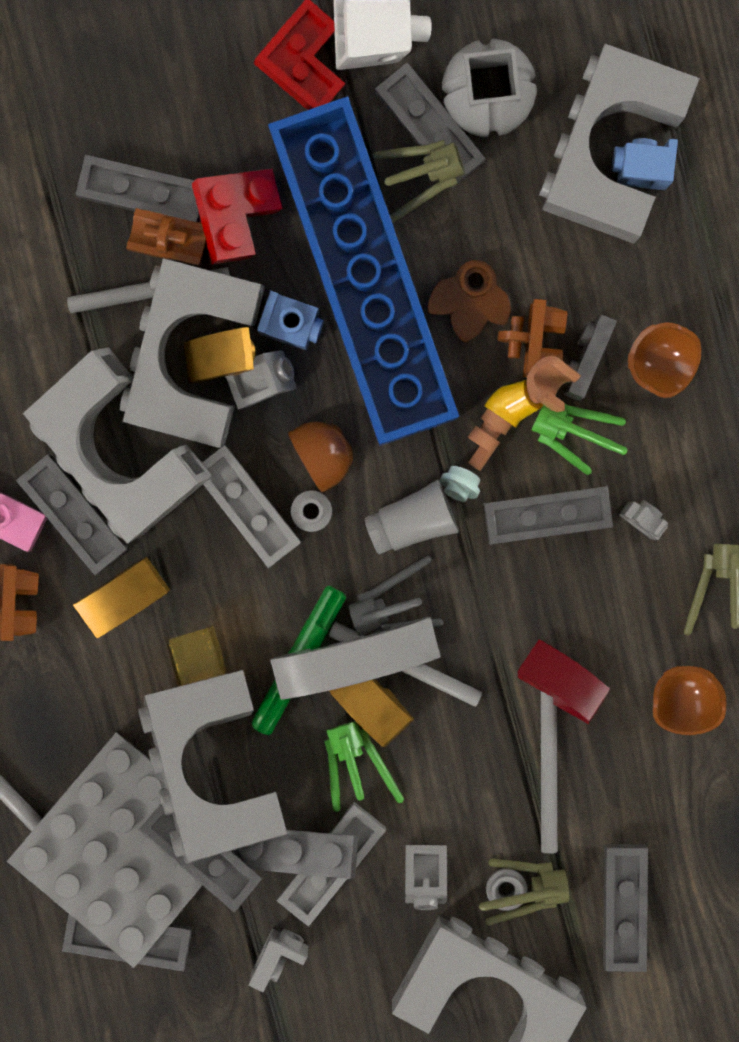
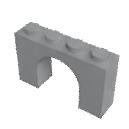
(616, 84)
(154, 396)
(66, 423)
(201, 826)
(456, 955)

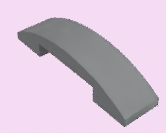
(355, 659)

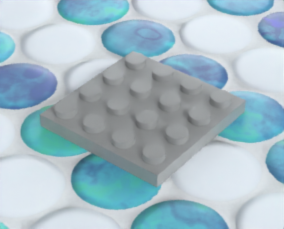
(99, 862)

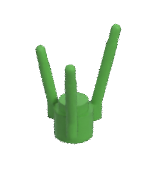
(557, 424)
(347, 743)

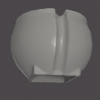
(490, 114)

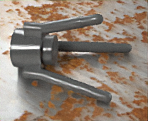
(371, 614)

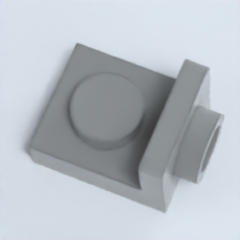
(270, 377)
(426, 876)
(270, 963)

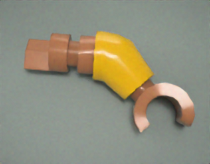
(517, 401)

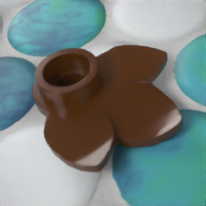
(468, 306)

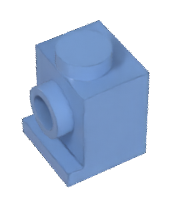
(645, 163)
(273, 319)

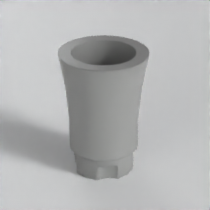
(412, 519)

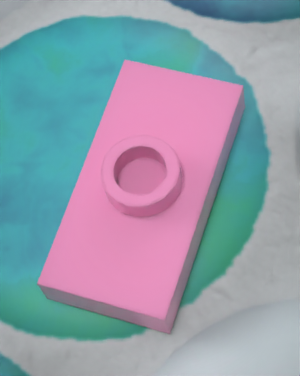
(19, 523)

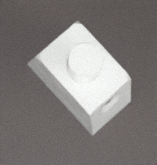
(376, 32)

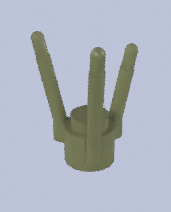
(441, 164)
(726, 563)
(547, 891)

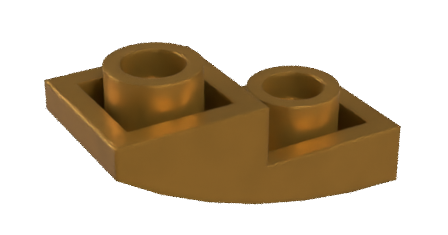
(219, 355)
(121, 597)
(374, 710)

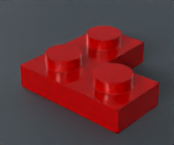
(292, 61)
(226, 204)

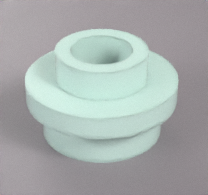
(460, 484)

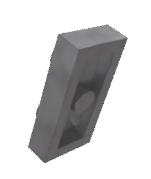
(594, 340)

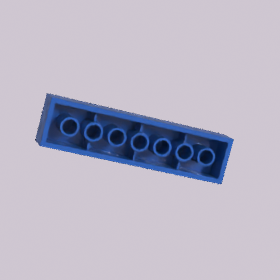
(363, 271)

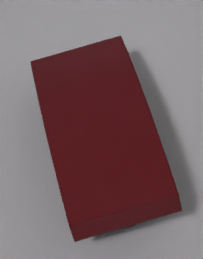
(565, 680)

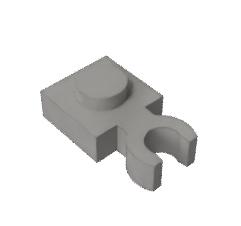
(644, 518)

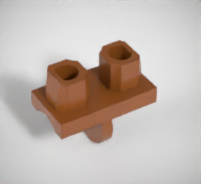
(167, 237)
(541, 320)
(14, 582)

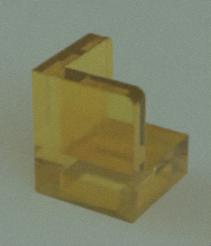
(197, 656)

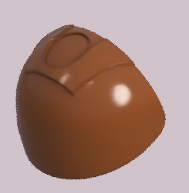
(665, 358)
(323, 452)
(689, 701)

